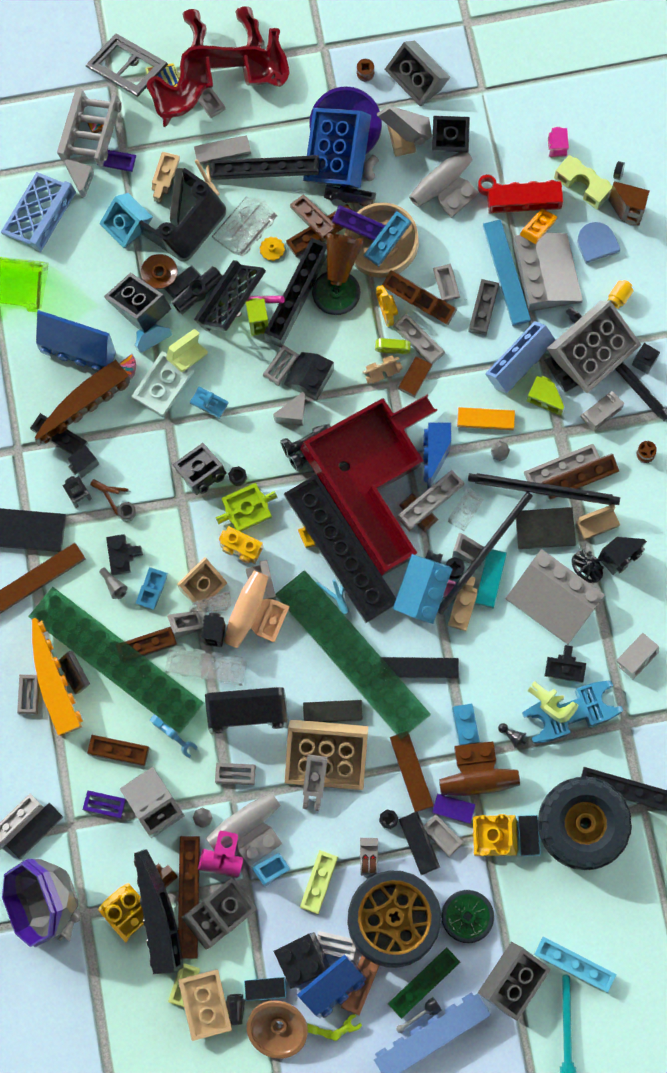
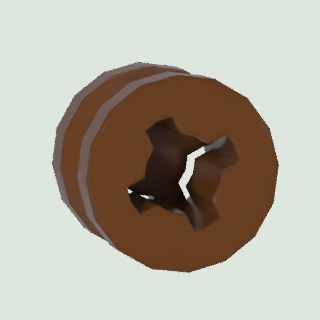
(365, 74)
(648, 448)

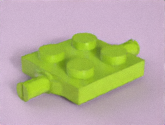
(246, 507)

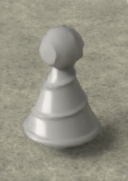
(67, 931)

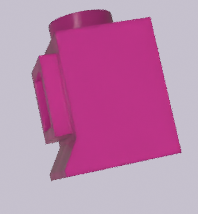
(558, 142)

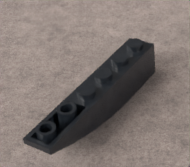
(158, 917)

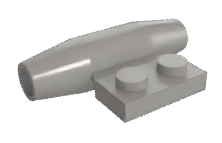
(446, 184)
(254, 836)

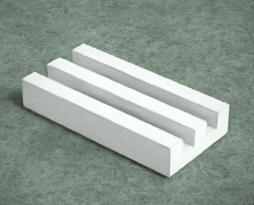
(335, 945)

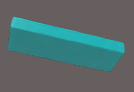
(490, 578)

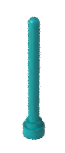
(567, 1065)

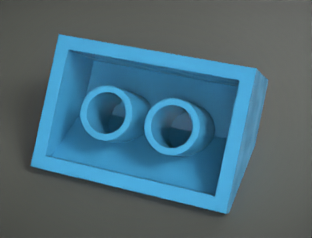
(422, 588)

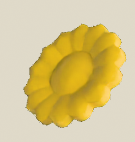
(272, 248)

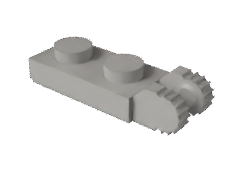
(314, 780)

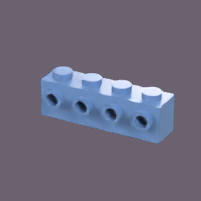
(520, 357)

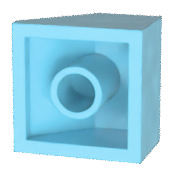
(123, 219)

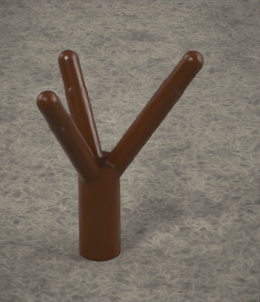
(105, 489)

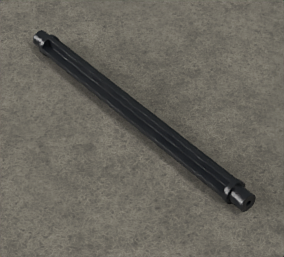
(631, 378)
(545, 489)

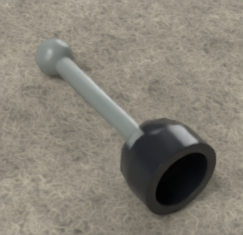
(431, 1008)

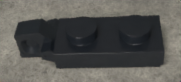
(350, 195)

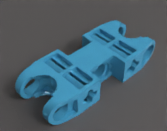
(590, 708)

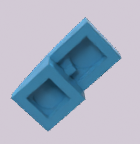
(152, 588)

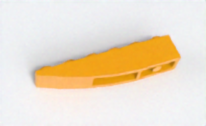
(53, 683)

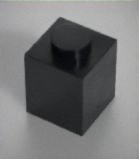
(645, 358)
(82, 462)

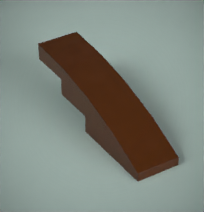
(419, 297)

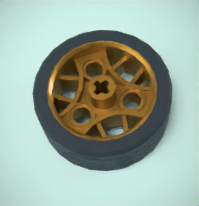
(410, 887)

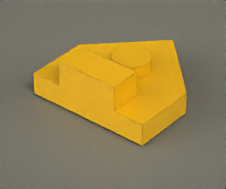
(386, 305)

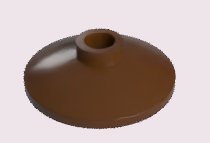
(156, 264)

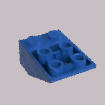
(438, 442)

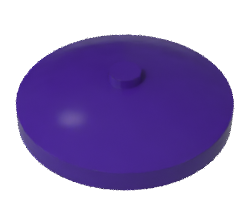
(353, 99)

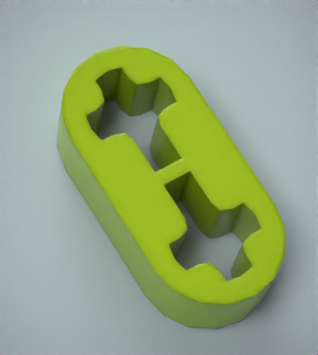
(392, 346)

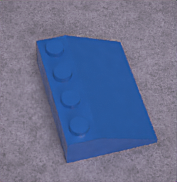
(341, 144)
(73, 341)

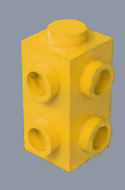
(241, 545)

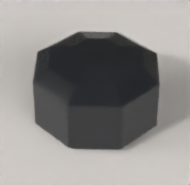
(237, 476)
(388, 819)

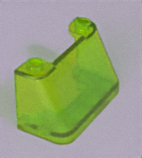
(23, 282)

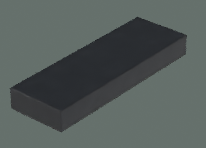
(67, 440)
(34, 830)
(419, 843)

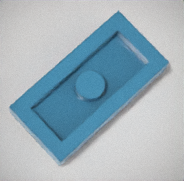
(466, 724)

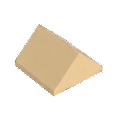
(201, 582)

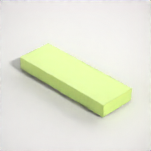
(318, 882)

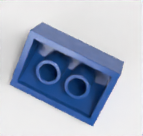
(332, 987)

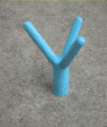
(338, 596)

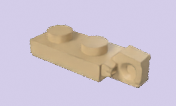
(164, 175)
(463, 606)

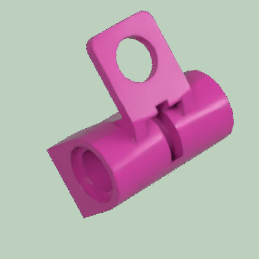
(222, 859)

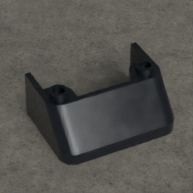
(195, 227)
(246, 708)

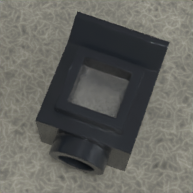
(76, 490)

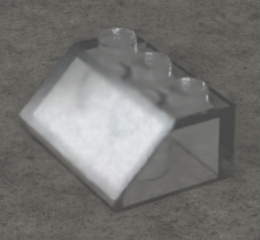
(245, 225)

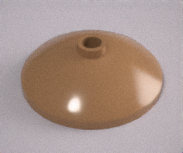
(273, 1038)

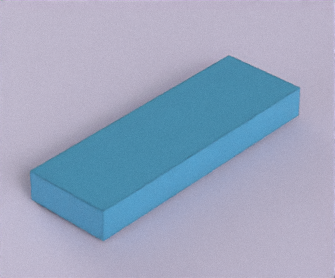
(387, 238)

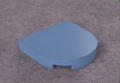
(596, 241)

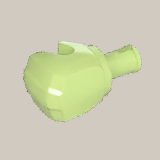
(549, 703)

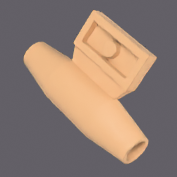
(254, 612)

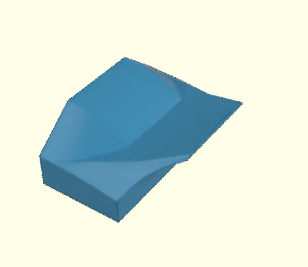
(151, 337)

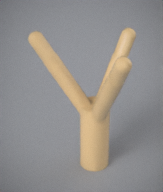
(207, 178)

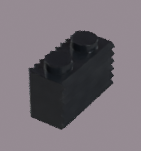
(213, 630)

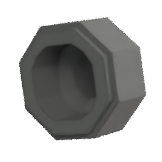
(500, 451)
(126, 511)
(202, 817)

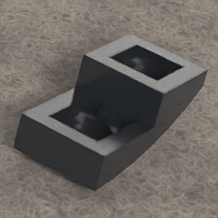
(560, 375)

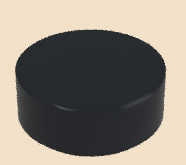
(619, 169)

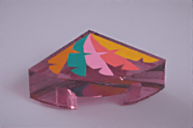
(129, 365)

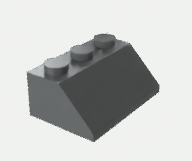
(417, 72)

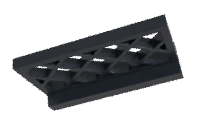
(220, 299)

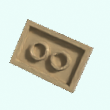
(204, 1005)

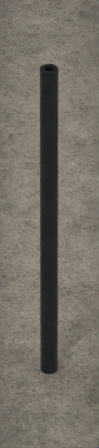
(485, 551)

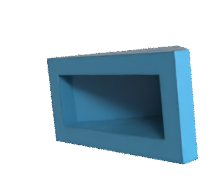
(271, 869)

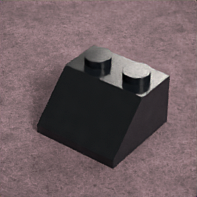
(450, 134)
(310, 374)

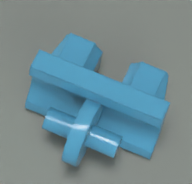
(209, 402)

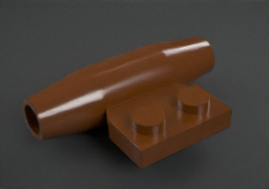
(478, 772)

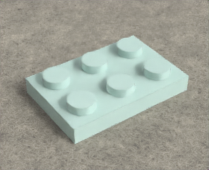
(161, 385)

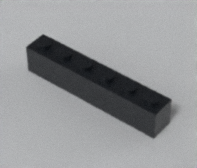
(296, 293)

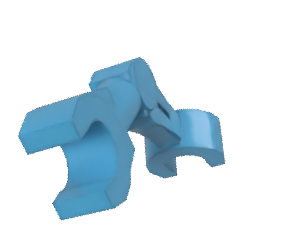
(172, 734)

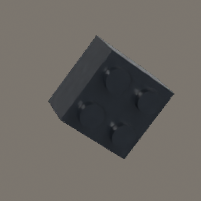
(302, 960)

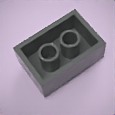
(514, 981)

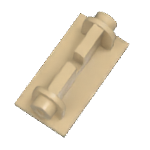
(375, 371)

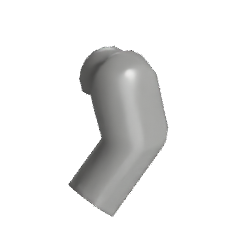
(368, 168)

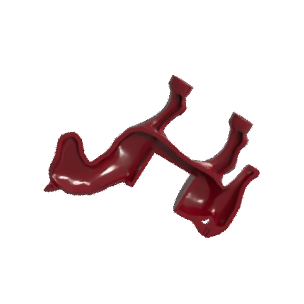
(197, 61)

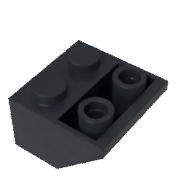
(620, 553)

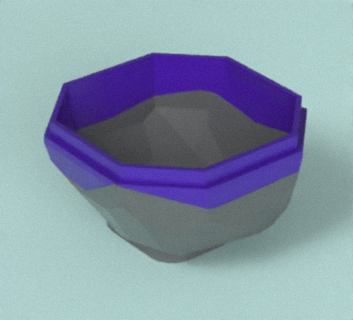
(38, 900)

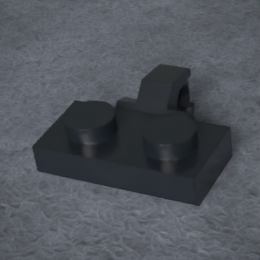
(121, 554)
(565, 667)

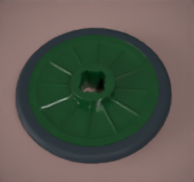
(335, 304)
(459, 927)

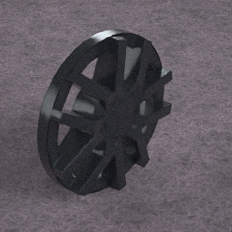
(587, 566)

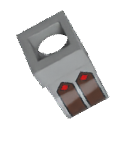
(368, 856)

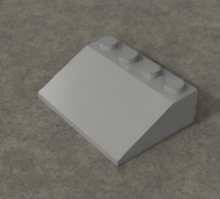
(547, 271)
(594, 345)
(554, 596)

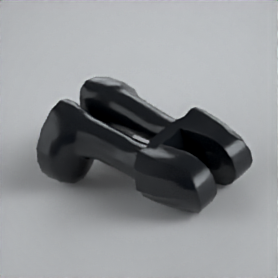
(291, 448)

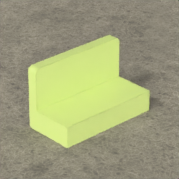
(186, 351)

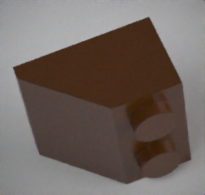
(628, 202)

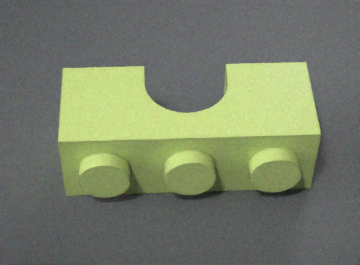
(574, 171)

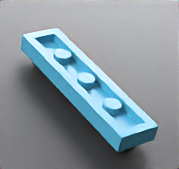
(575, 964)

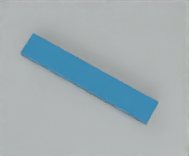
(506, 272)

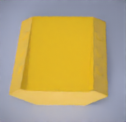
(495, 835)

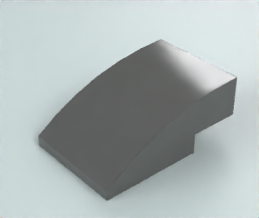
(219, 913)

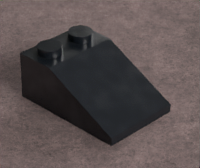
(138, 302)

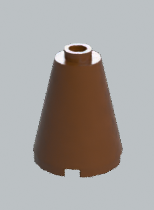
(341, 256)

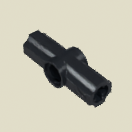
(189, 298)

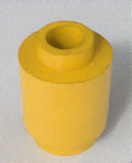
(620, 293)

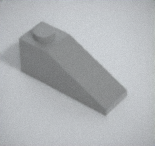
(407, 124)

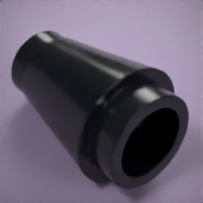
(235, 1007)

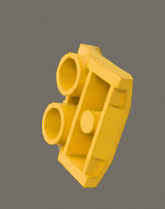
(123, 911)

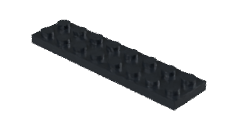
(340, 548)

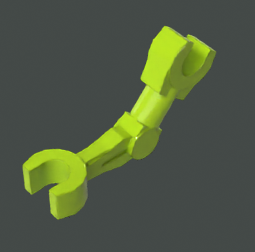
(336, 1034)

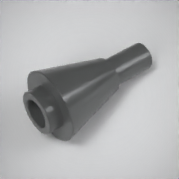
(115, 587)

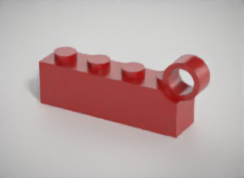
(521, 197)

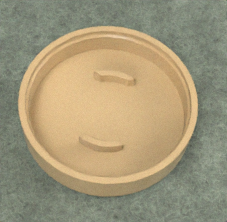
(402, 253)

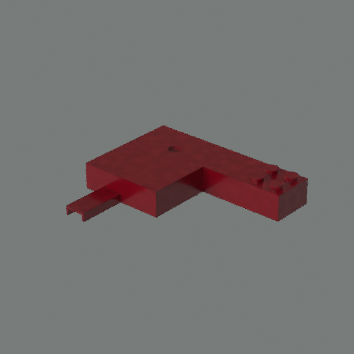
(377, 456)

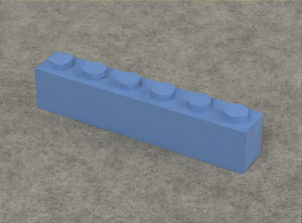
(433, 1036)

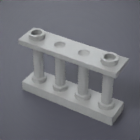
(76, 116)

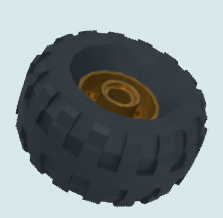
(607, 820)

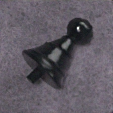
(514, 736)

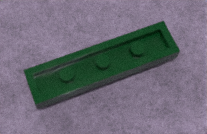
(424, 983)

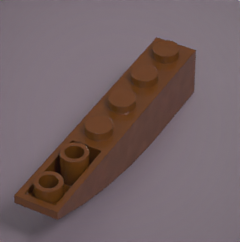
(84, 399)

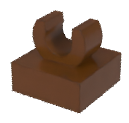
(166, 874)

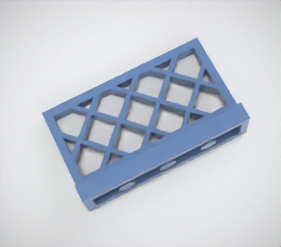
(52, 214)

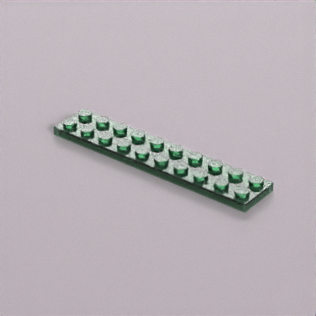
(353, 655)
(117, 660)

